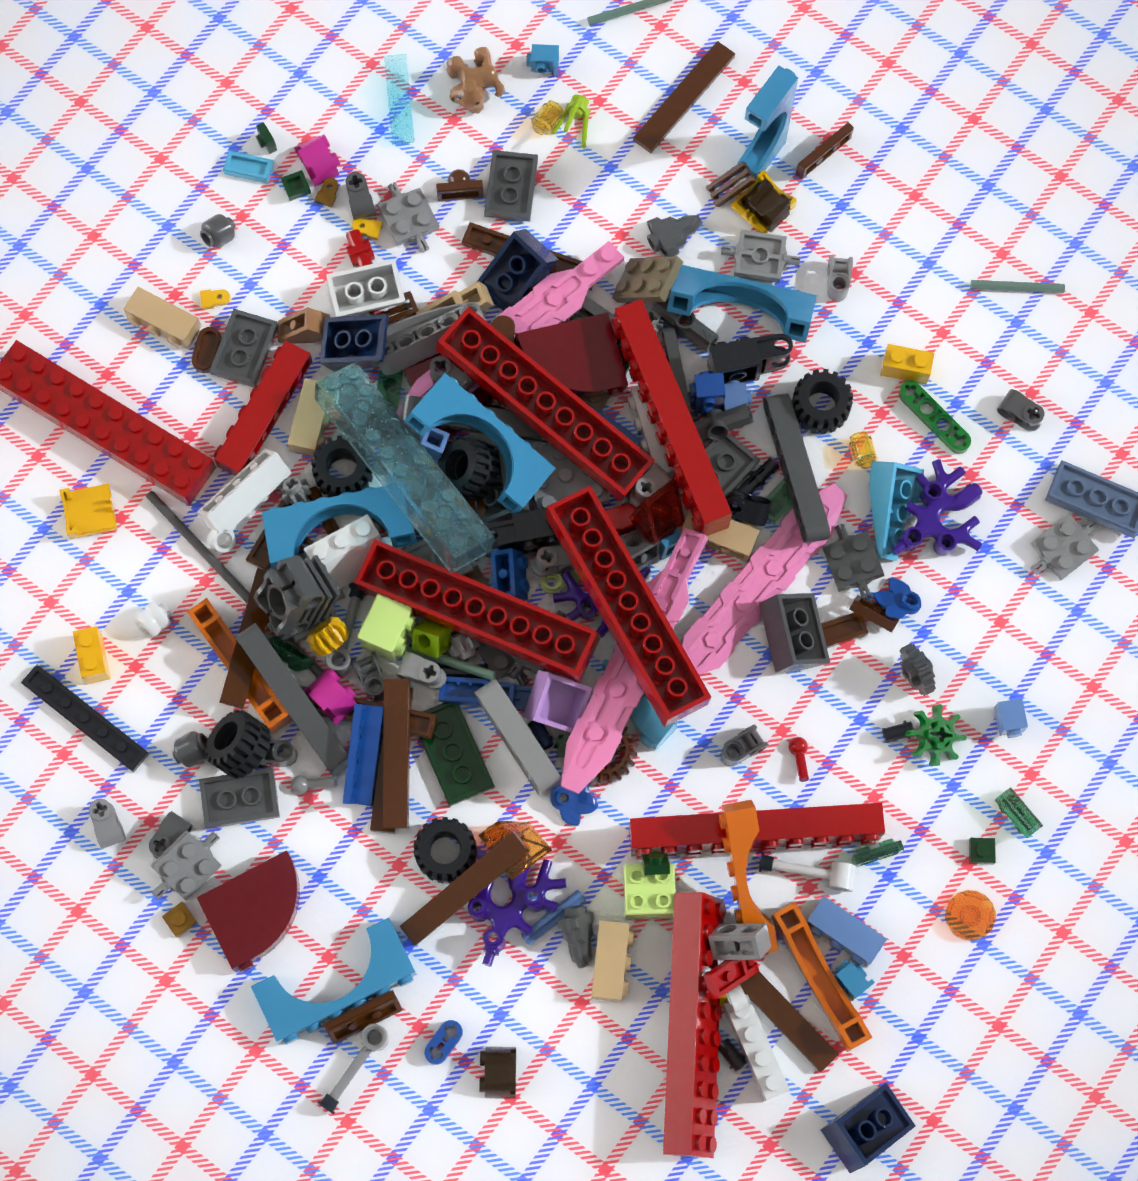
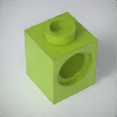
(431, 638)

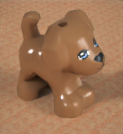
(470, 91)

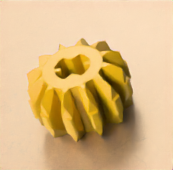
(328, 636)

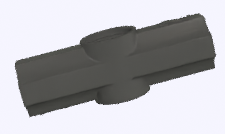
(695, 332)
(719, 422)

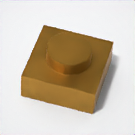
(179, 919)

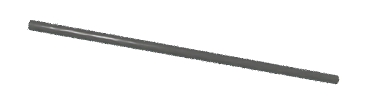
(213, 561)

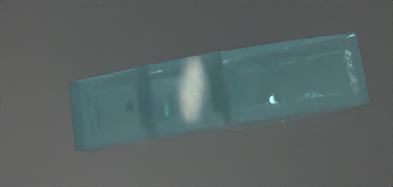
(399, 99)

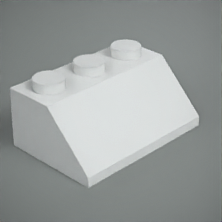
(365, 288)
(345, 550)

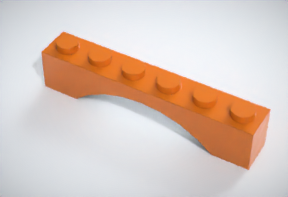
(223, 644)
(741, 829)
(829, 994)

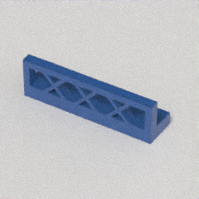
(363, 755)

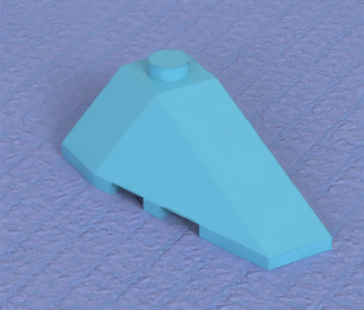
(890, 491)
(647, 723)

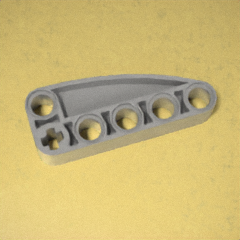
(417, 336)
(518, 738)

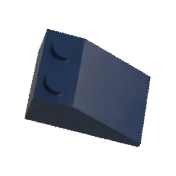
(517, 269)
(353, 340)
(868, 1128)

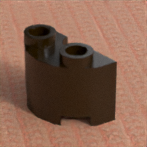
(766, 204)
(499, 1072)

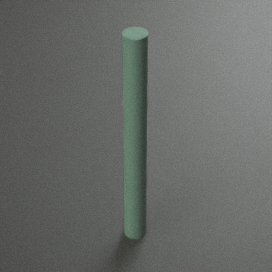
(624, 10)
(1017, 286)
(457, 664)

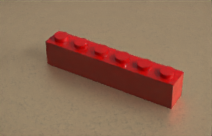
(263, 408)

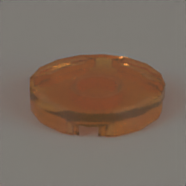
(970, 915)

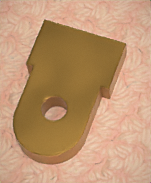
(327, 196)

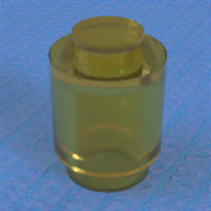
(547, 118)
(862, 449)

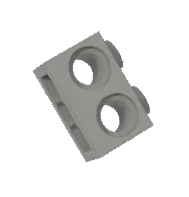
(740, 941)

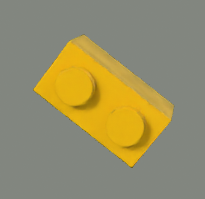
(907, 364)
(91, 655)

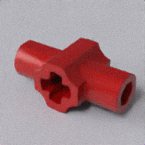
(359, 250)

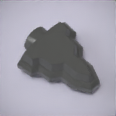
(671, 233)
(577, 932)

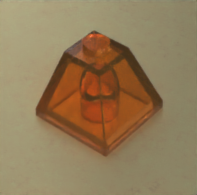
(536, 844)

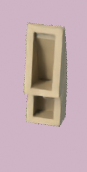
(475, 293)

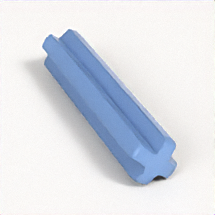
(550, 919)

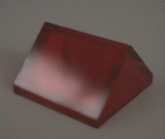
(659, 513)

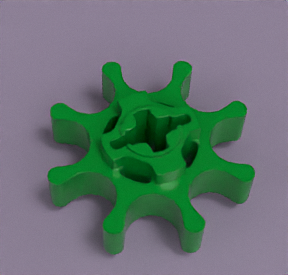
(938, 726)

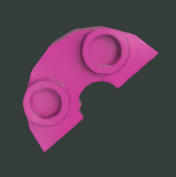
(317, 159)
(331, 696)

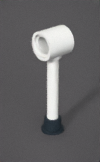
(840, 876)

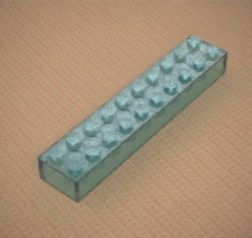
(404, 467)

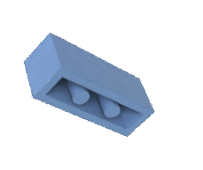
(845, 932)

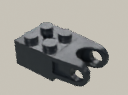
(748, 357)
(525, 532)

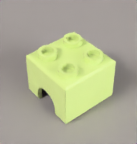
(387, 628)
(648, 894)

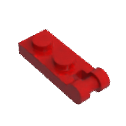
(728, 976)

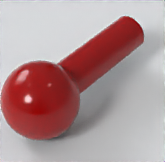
(798, 747)

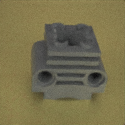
(297, 595)

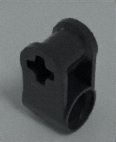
(749, 508)

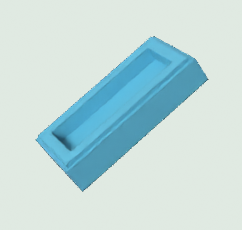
(248, 167)

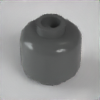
(217, 231)
(190, 749)

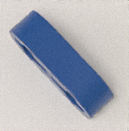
(448, 1046)

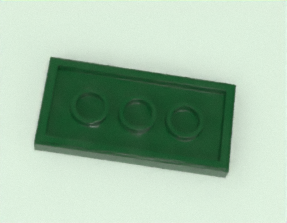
(456, 756)

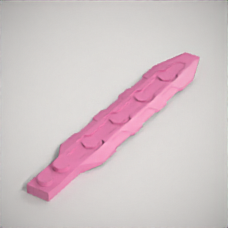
(548, 304)
(768, 573)
(618, 690)

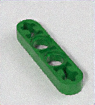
(938, 414)

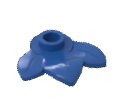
(897, 599)
(574, 805)

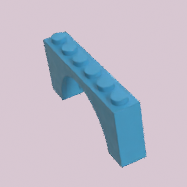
(770, 113)
(787, 306)
(452, 404)
(290, 525)
(291, 1016)

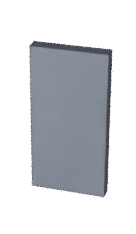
(1095, 498)

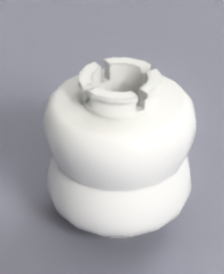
(153, 619)

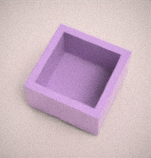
(556, 701)

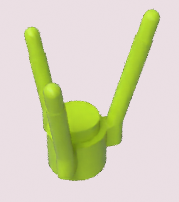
(576, 109)

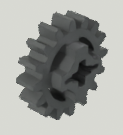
(917, 669)

